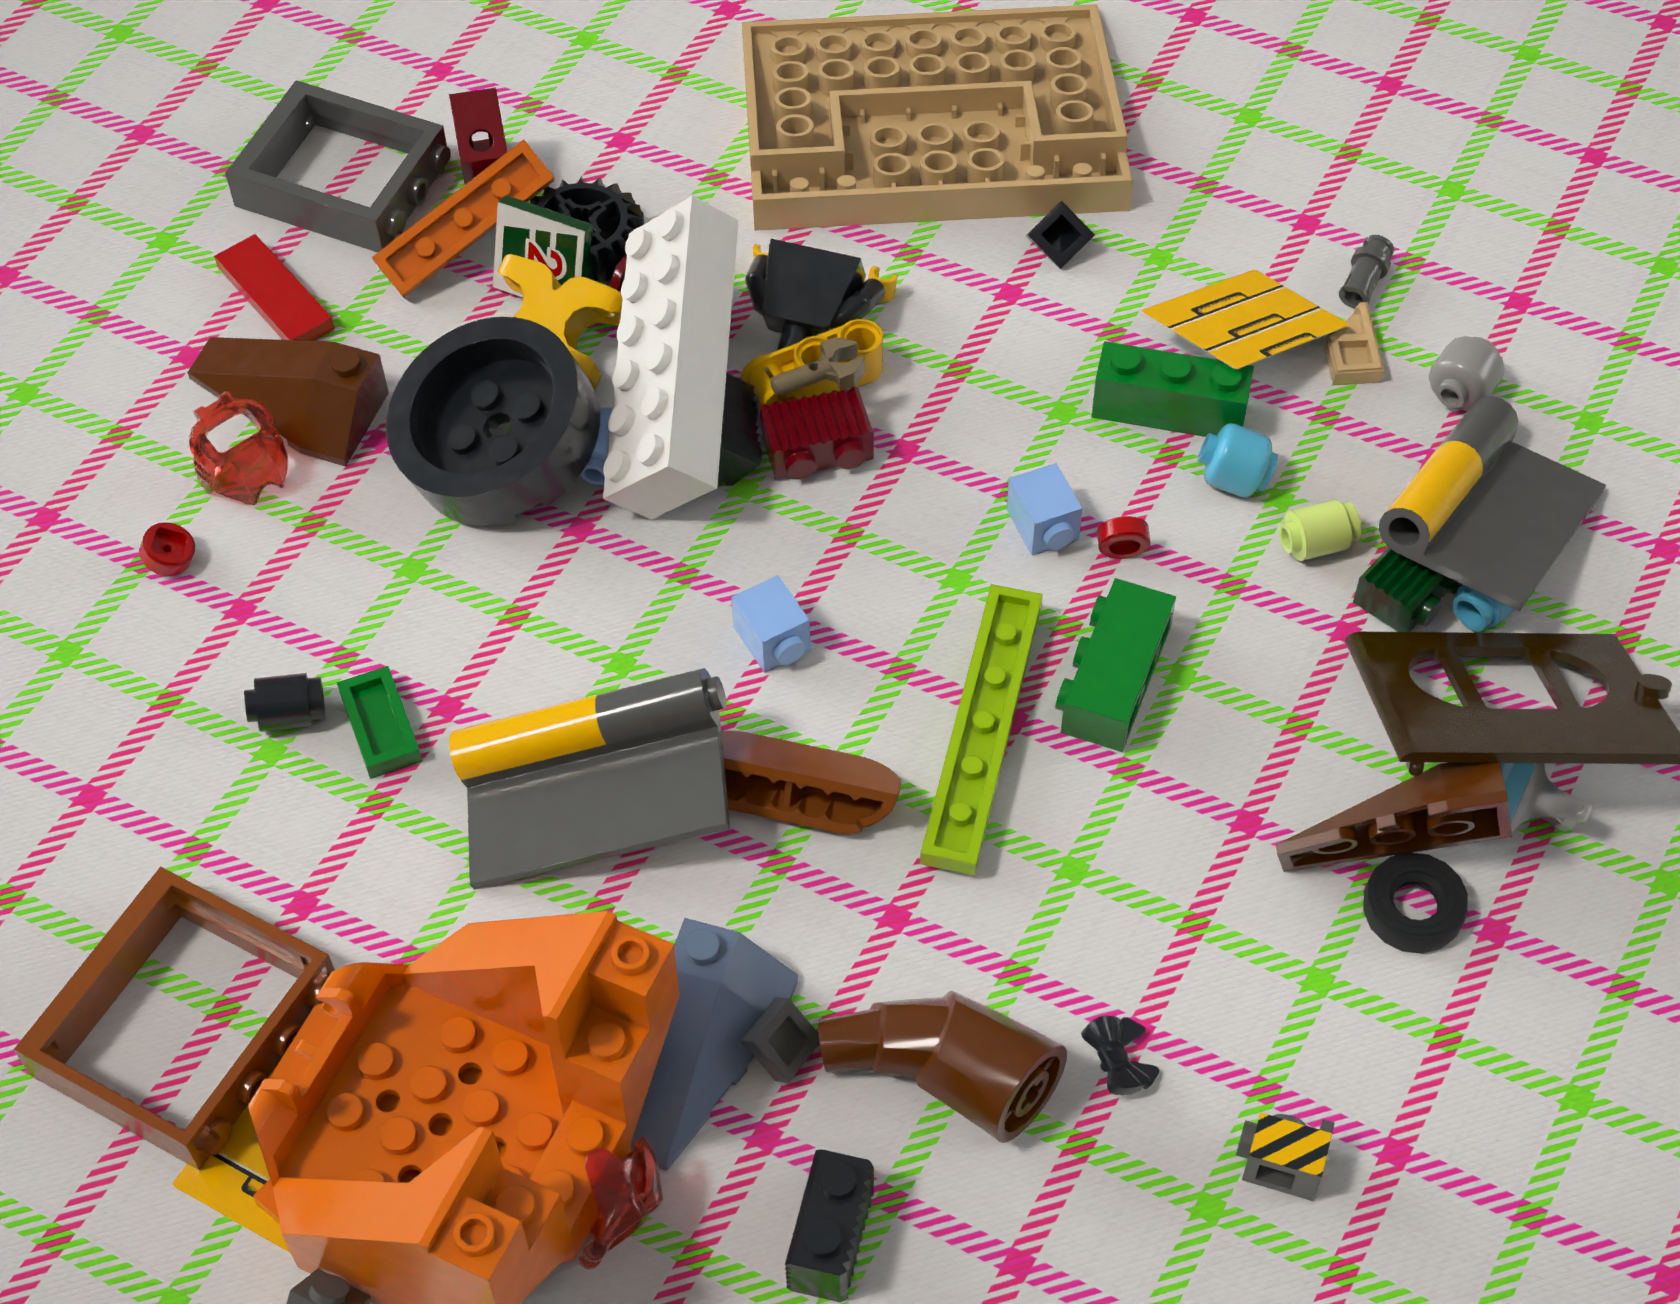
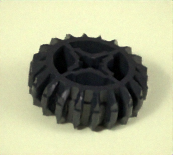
(609, 211)

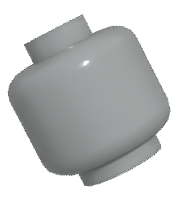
(1466, 371)

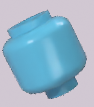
(1238, 460)

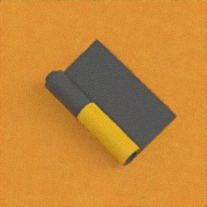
(1489, 508)
(593, 777)

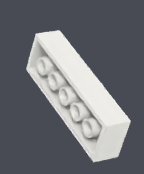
(671, 360)

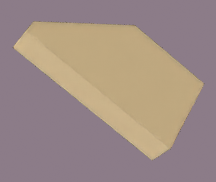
(1354, 351)

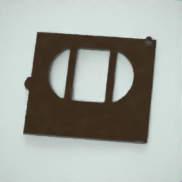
(1619, 730)

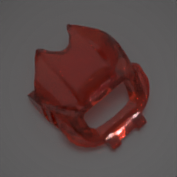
(246, 467)
(623, 1197)

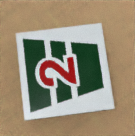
(543, 237)

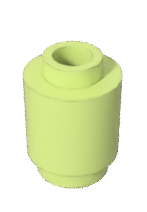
(1320, 529)

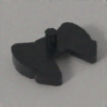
(1109, 1038)

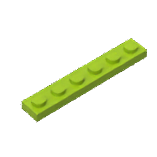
(981, 731)

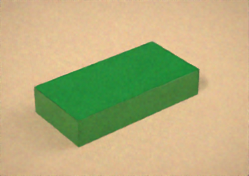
(379, 722)

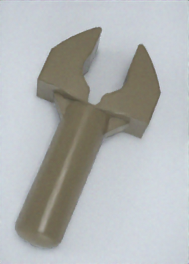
(827, 367)

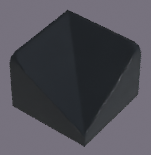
(1060, 234)

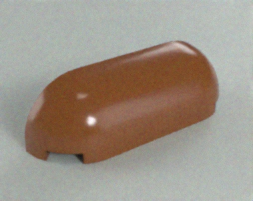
(806, 783)

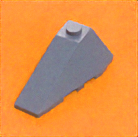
(722, 994)

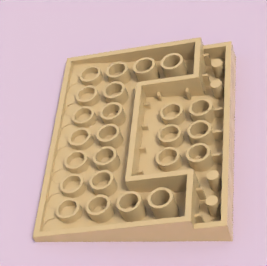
(933, 117)

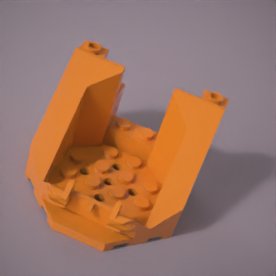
(566, 1042)

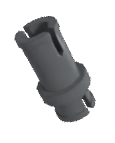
(1368, 266)

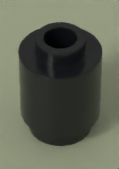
(285, 702)

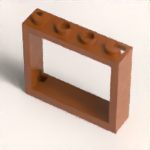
(114, 965)

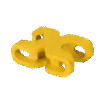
(563, 308)

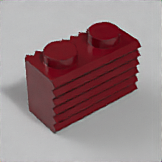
(817, 433)

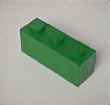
(1169, 390)
(1115, 664)

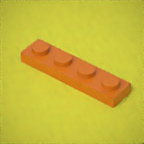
(461, 219)

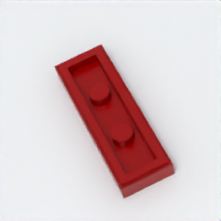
(273, 291)

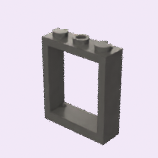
(303, 106)

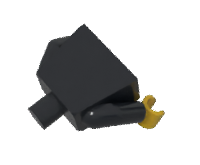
(811, 289)

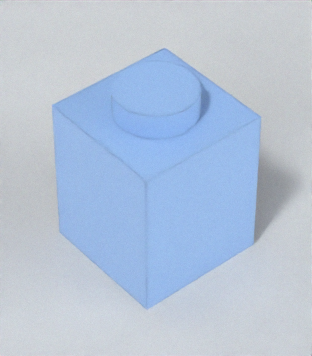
(1044, 509)
(771, 624)

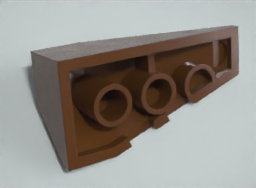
(315, 390)
(1427, 812)

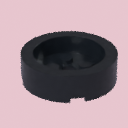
(475, 383)

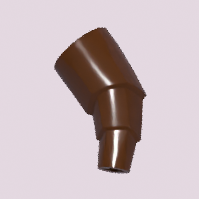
(957, 1052)

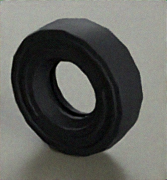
(1409, 933)

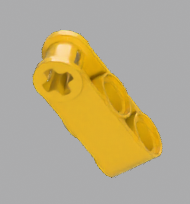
(869, 344)

